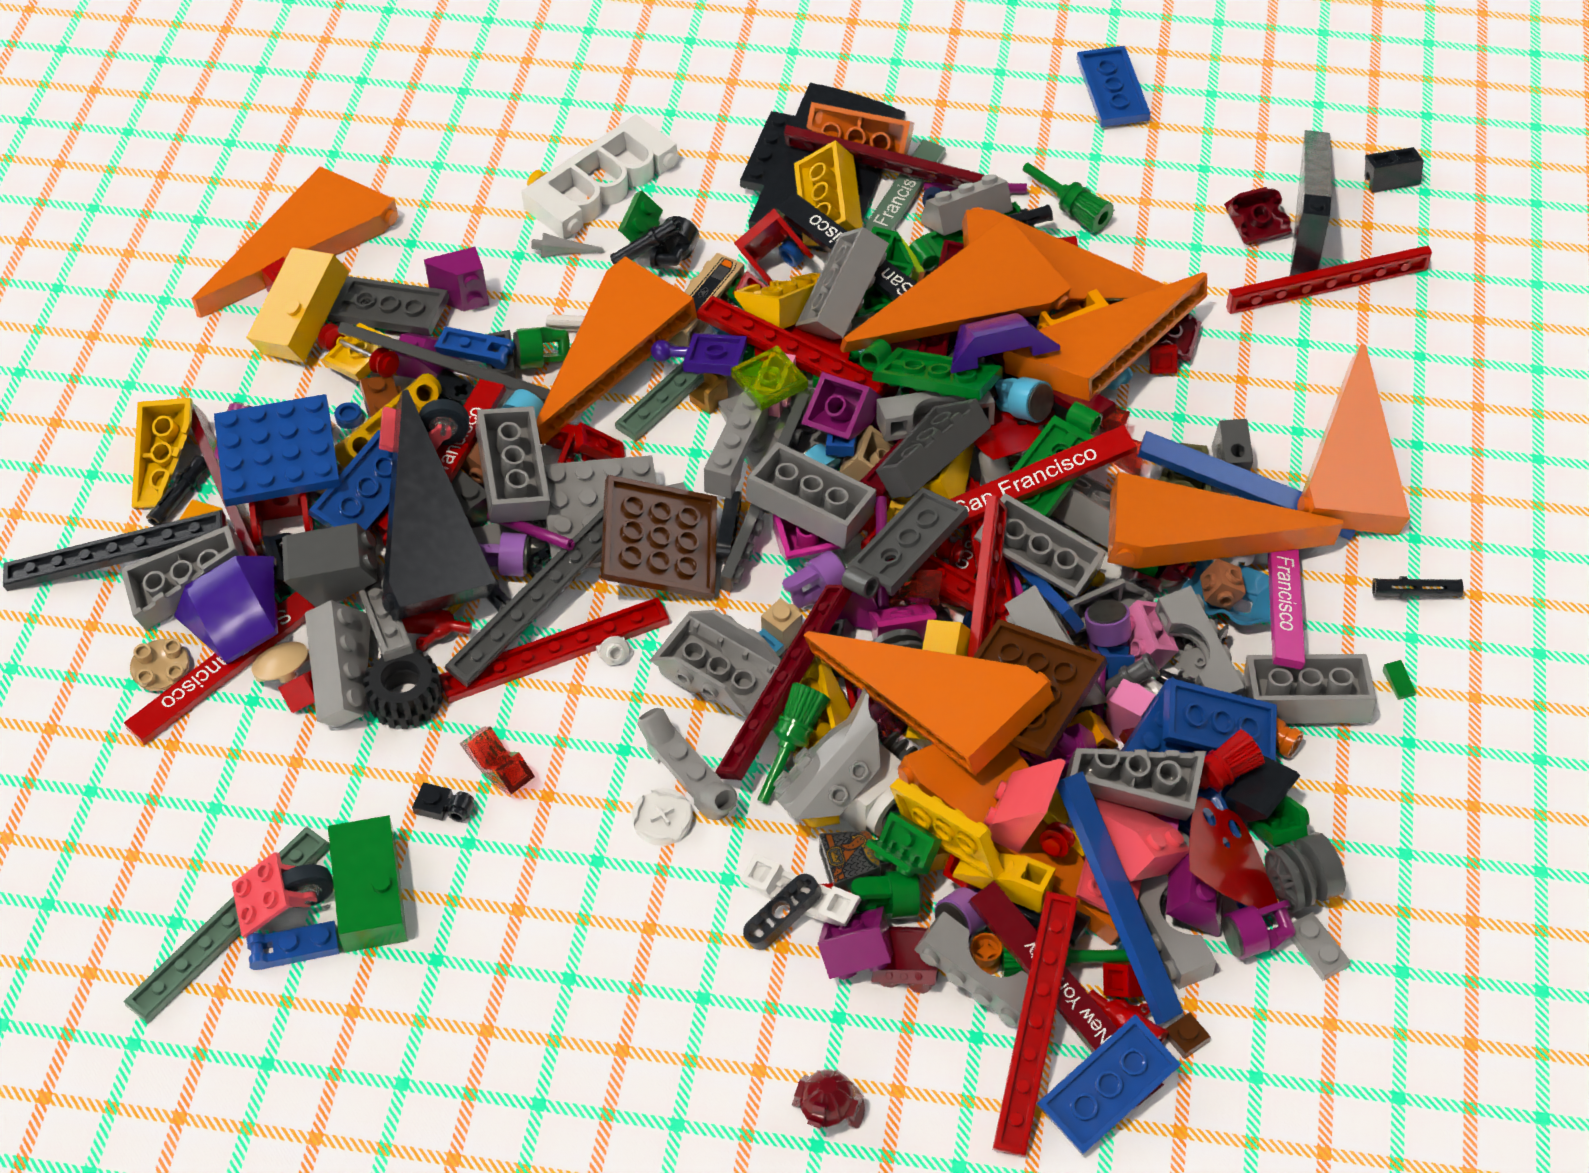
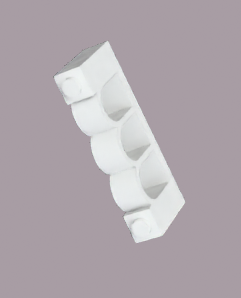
(565, 216)

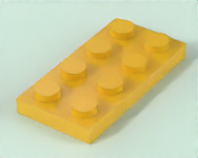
(958, 833)

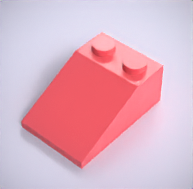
(1022, 803)
(1142, 841)

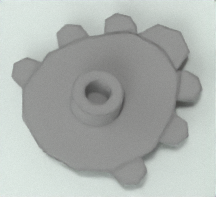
(1191, 661)

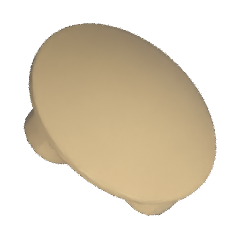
(280, 662)
(159, 664)

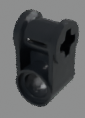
(454, 387)

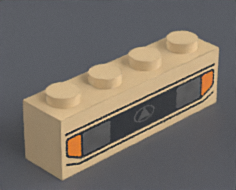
(715, 280)

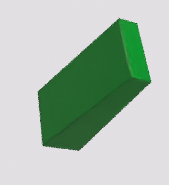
(1399, 679)

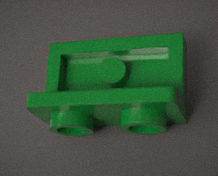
(640, 216)
(1284, 824)
(905, 845)

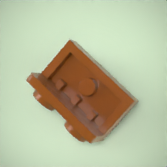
(378, 392)

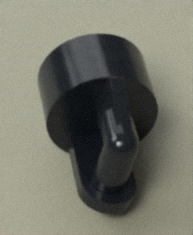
(677, 247)

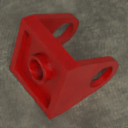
(764, 238)
(280, 508)

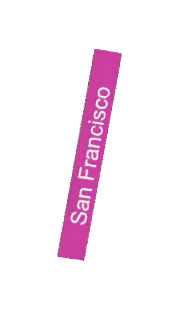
(1286, 609)

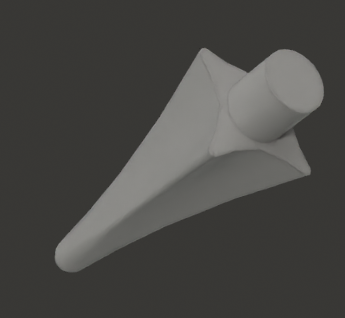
(553, 246)

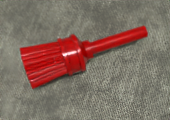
(1229, 761)

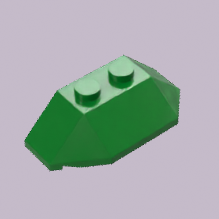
(899, 257)

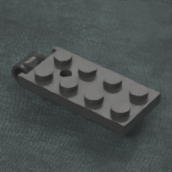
(389, 306)
(909, 539)

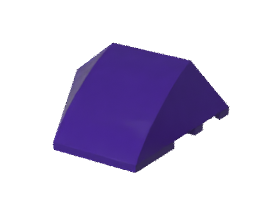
(997, 336)
(232, 606)

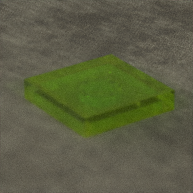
(769, 378)

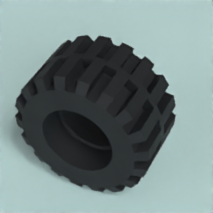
(404, 707)

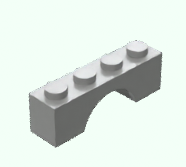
(902, 413)
(727, 458)
(1184, 616)
(948, 949)
(1183, 954)

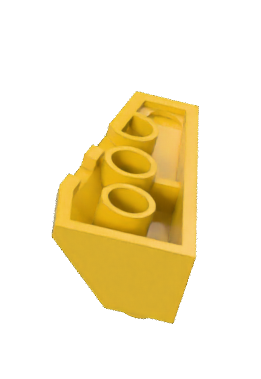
(779, 302)
(158, 445)
(951, 479)
(821, 678)

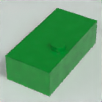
(367, 884)

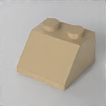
(868, 452)

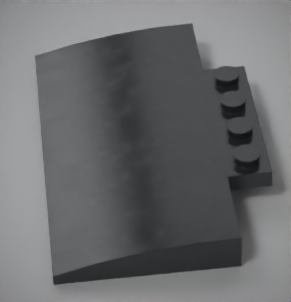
(772, 161)

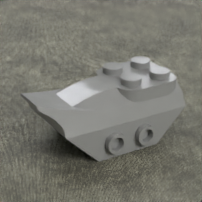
(718, 658)
(833, 769)

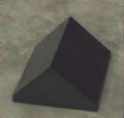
(1260, 790)

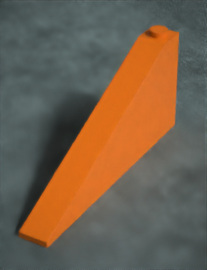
(320, 216)
(1076, 265)
(983, 281)
(615, 337)
(1108, 339)
(1355, 462)
(1178, 524)
(952, 700)
(973, 795)

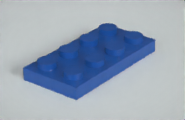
(1113, 86)
(362, 492)
(1210, 717)
(1108, 1084)

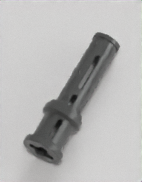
(1135, 673)

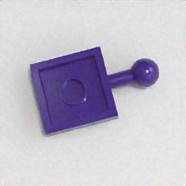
(705, 353)

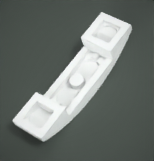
(769, 878)

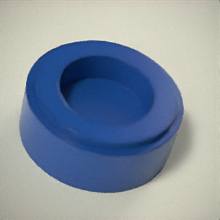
(791, 253)
(348, 415)

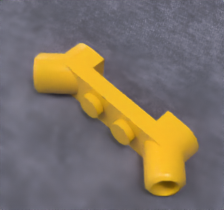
(422, 390)

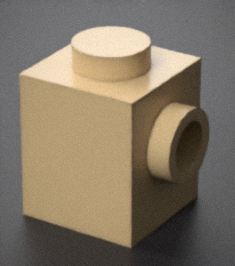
(782, 621)

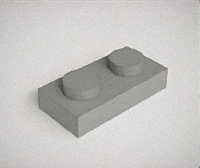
(1319, 947)

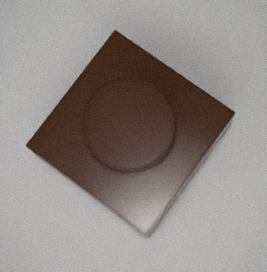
(1187, 1035)

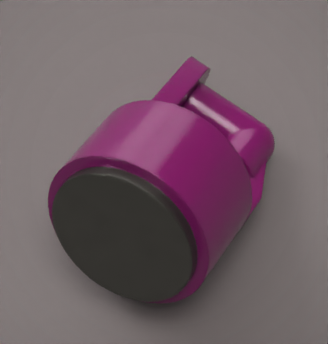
(1247, 931)

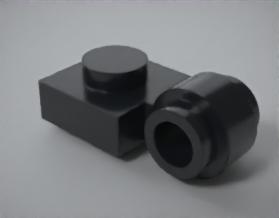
(435, 801)

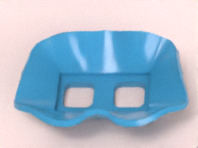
(1256, 589)

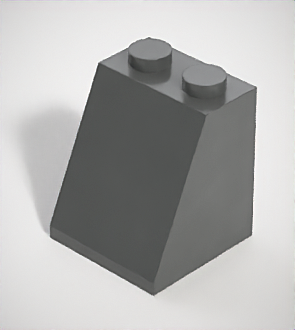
(329, 562)

